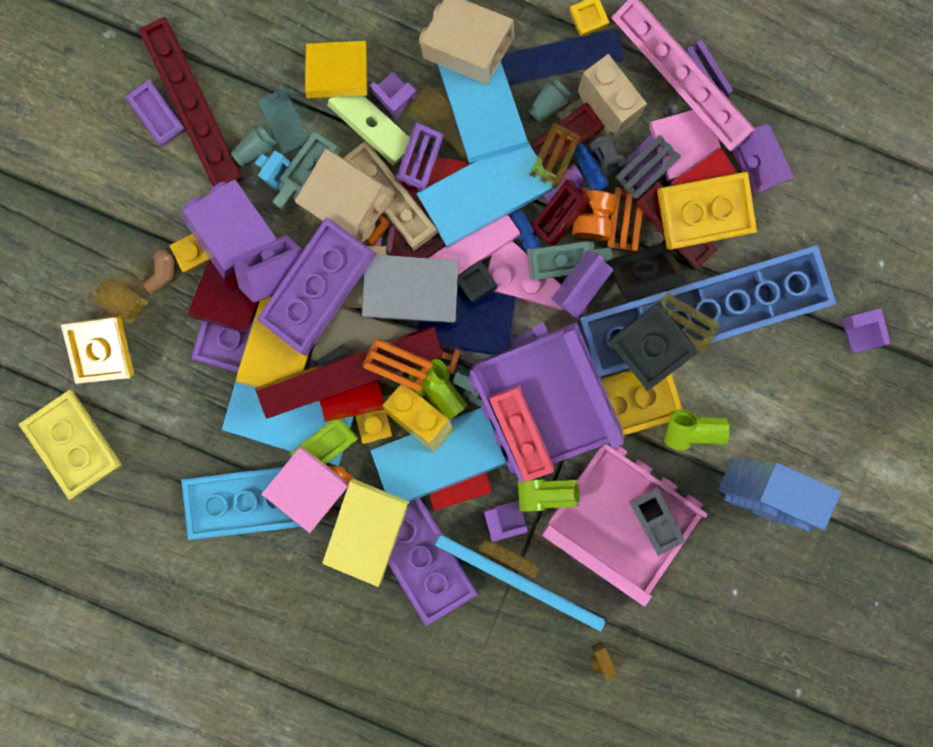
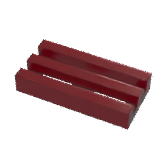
(564, 216)

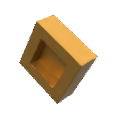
(602, 662)

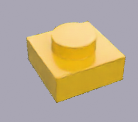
(589, 17)
(189, 253)
(374, 426)

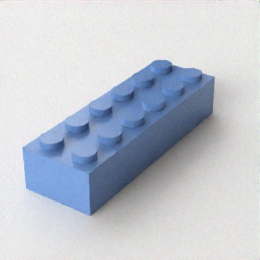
(779, 493)

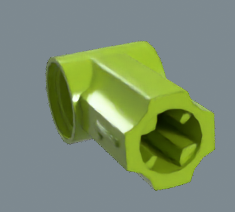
(441, 391)
(688, 429)
(542, 494)

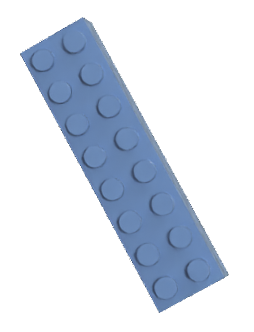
(736, 300)

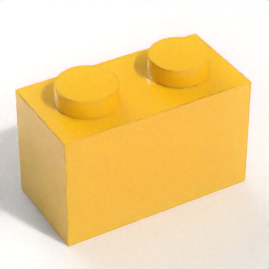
(418, 417)

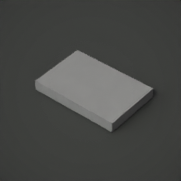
(410, 289)

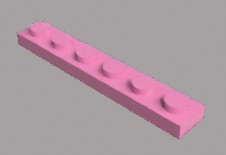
(683, 73)

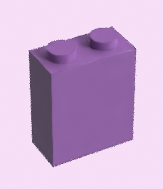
(226, 225)

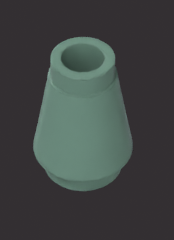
(550, 99)
(256, 142)

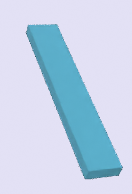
(519, 582)

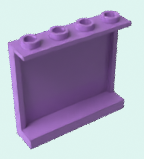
(560, 392)

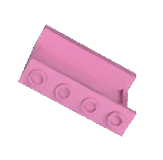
(606, 530)

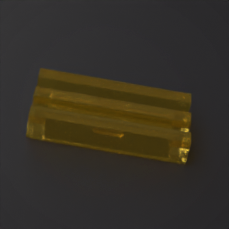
(546, 174)
(708, 335)
(509, 557)

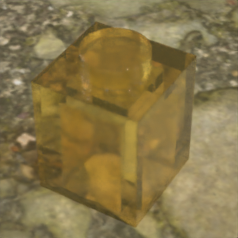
(120, 299)

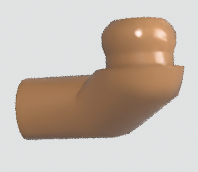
(162, 271)

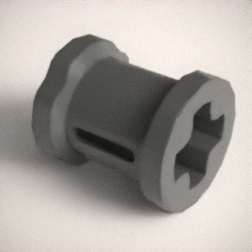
(608, 155)

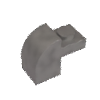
(657, 521)

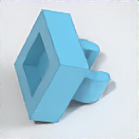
(272, 168)

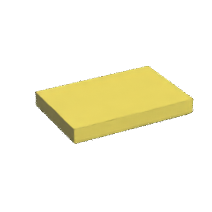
(70, 444)
(365, 532)

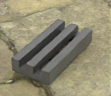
(666, 149)

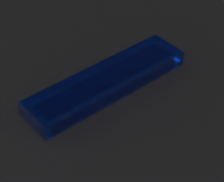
(561, 57)

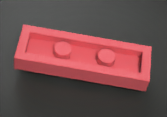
(521, 433)

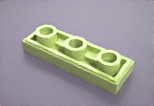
(383, 137)

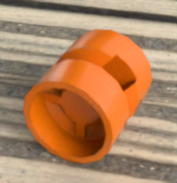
(594, 220)

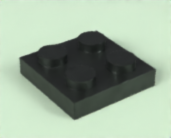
(646, 272)
(653, 346)

